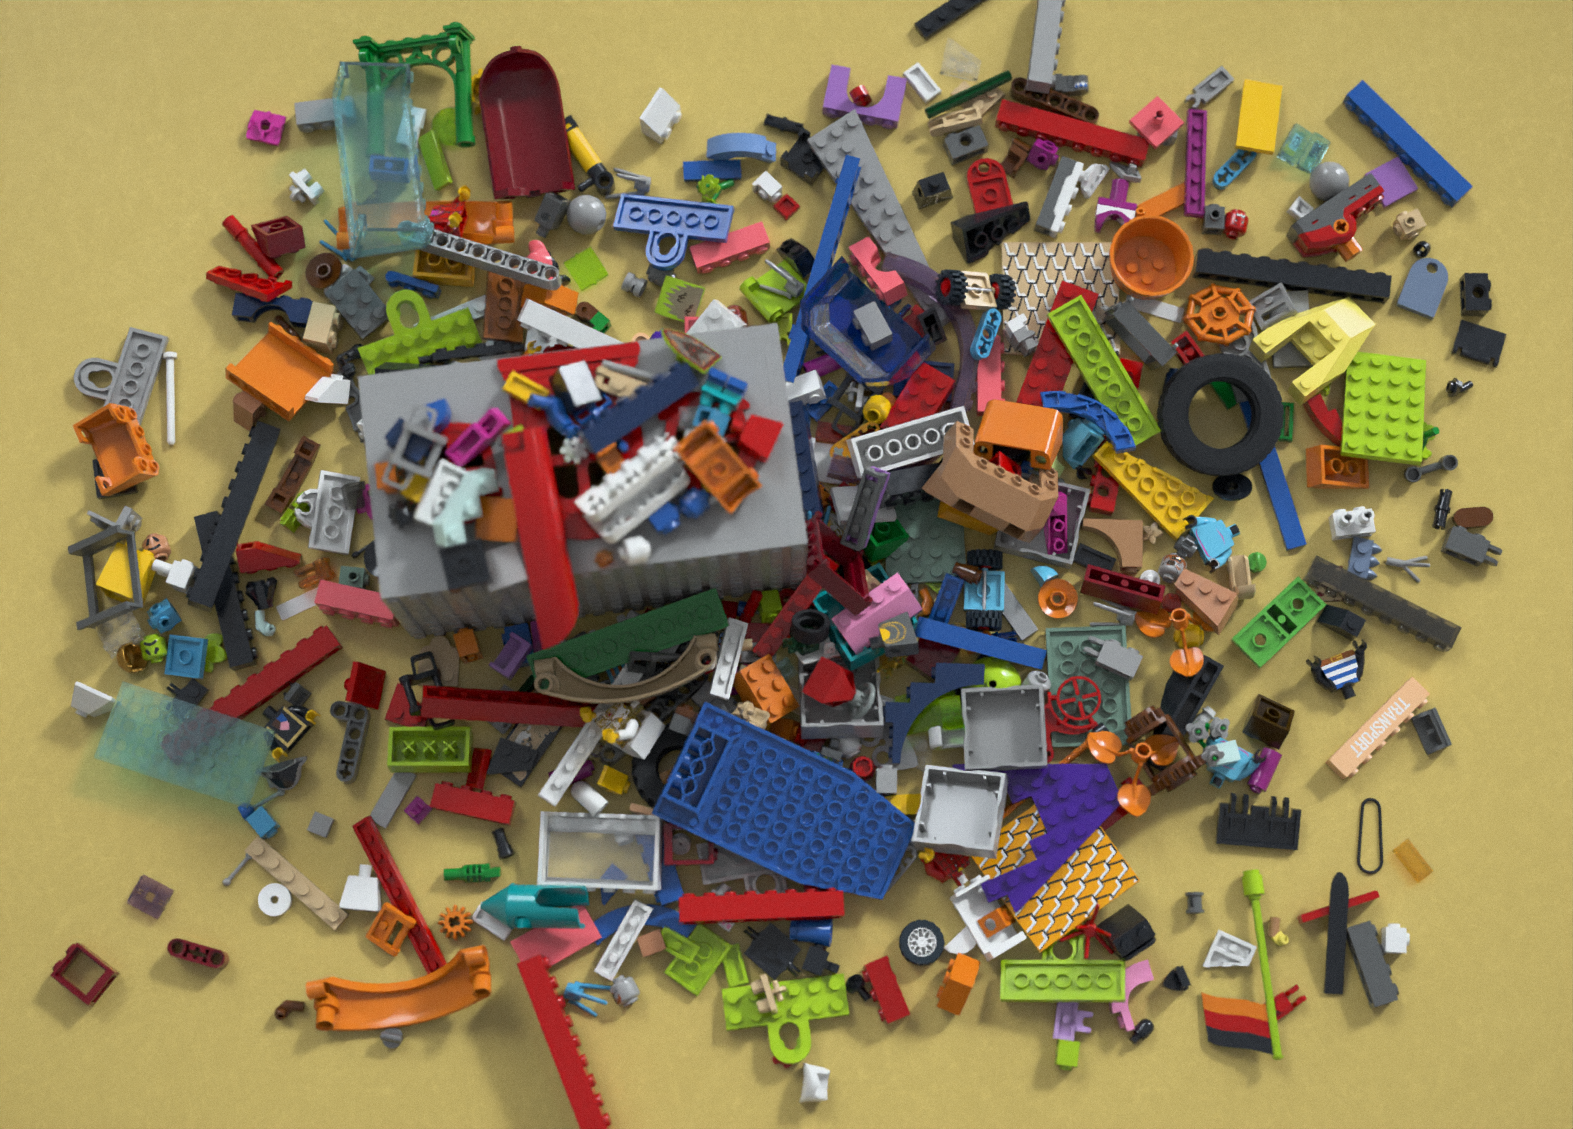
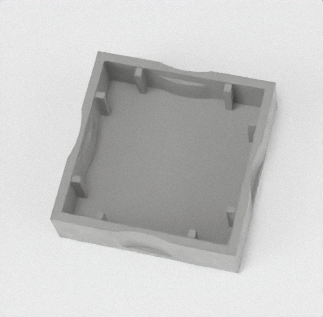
(1036, 549)
(824, 722)
(1004, 728)
(960, 811)

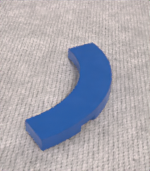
(1094, 412)
(660, 917)

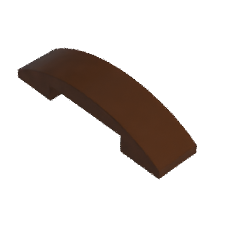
(294, 475)

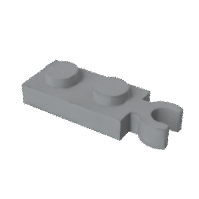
(1210, 87)

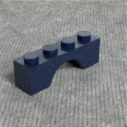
(250, 308)

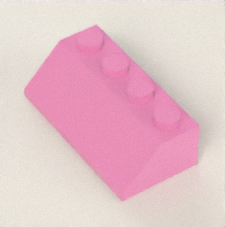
(888, 601)

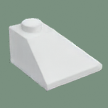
(90, 701)

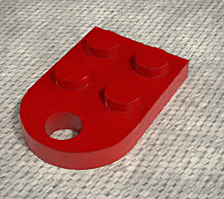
(988, 189)

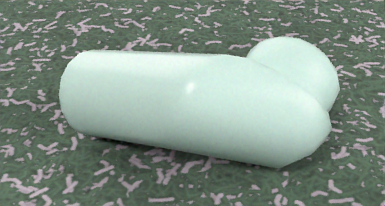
(263, 626)

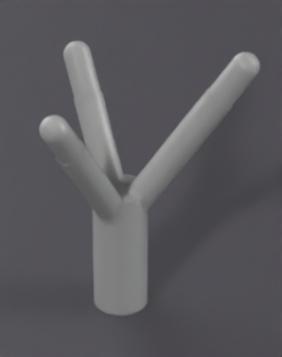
(1411, 562)

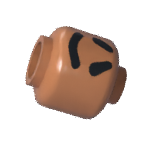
(158, 546)

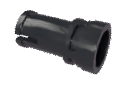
(504, 848)

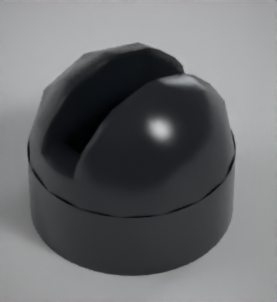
(1417, 249)

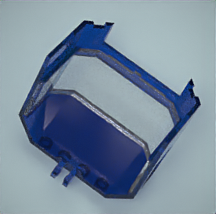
(828, 322)

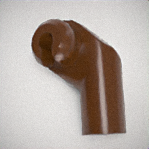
(287, 1007)

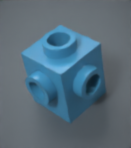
(163, 616)

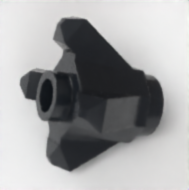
(262, 592)

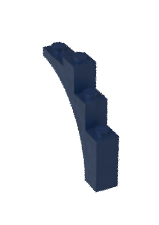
(902, 714)

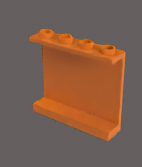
(280, 371)

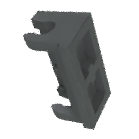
(1431, 731)

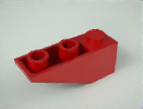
(261, 556)

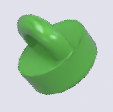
(1257, 562)

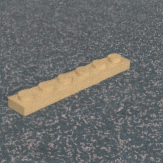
(296, 883)

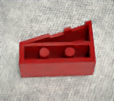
(885, 990)

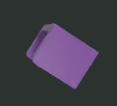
(511, 656)

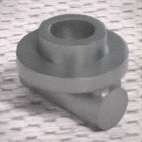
(391, 1037)

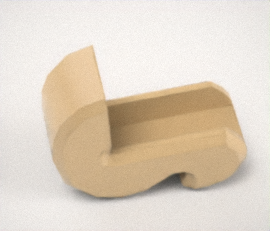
(1240, 577)

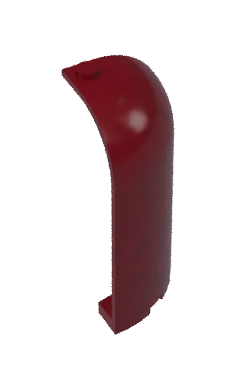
(524, 126)

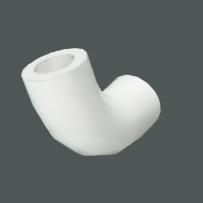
(588, 797)

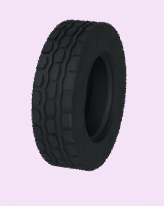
(1265, 407)

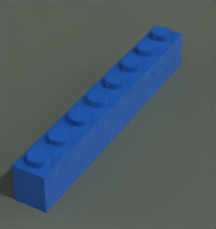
(1407, 144)

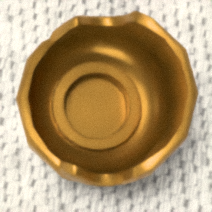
(130, 658)

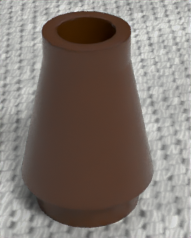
(969, 573)

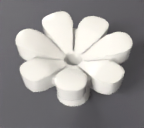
(576, 453)

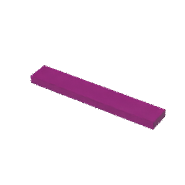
(1195, 163)

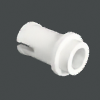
(1206, 715)

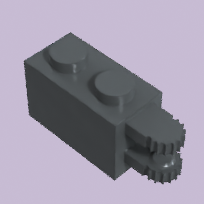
(1469, 547)

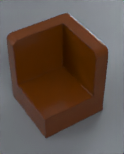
(1014, 160)

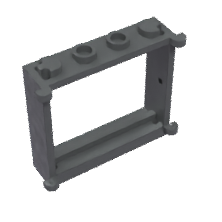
(1139, 334)

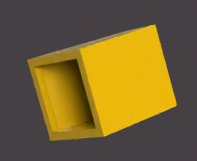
(116, 575)

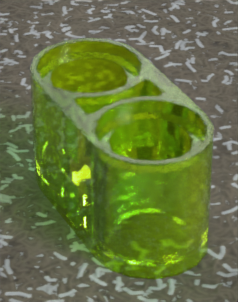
(951, 712)

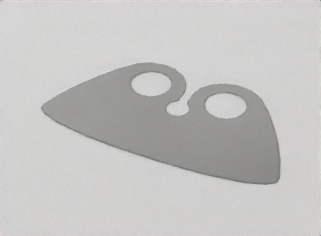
(908, 756)

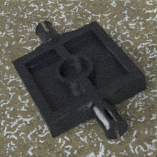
(772, 951)

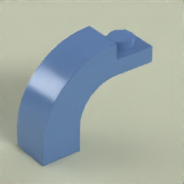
(741, 145)

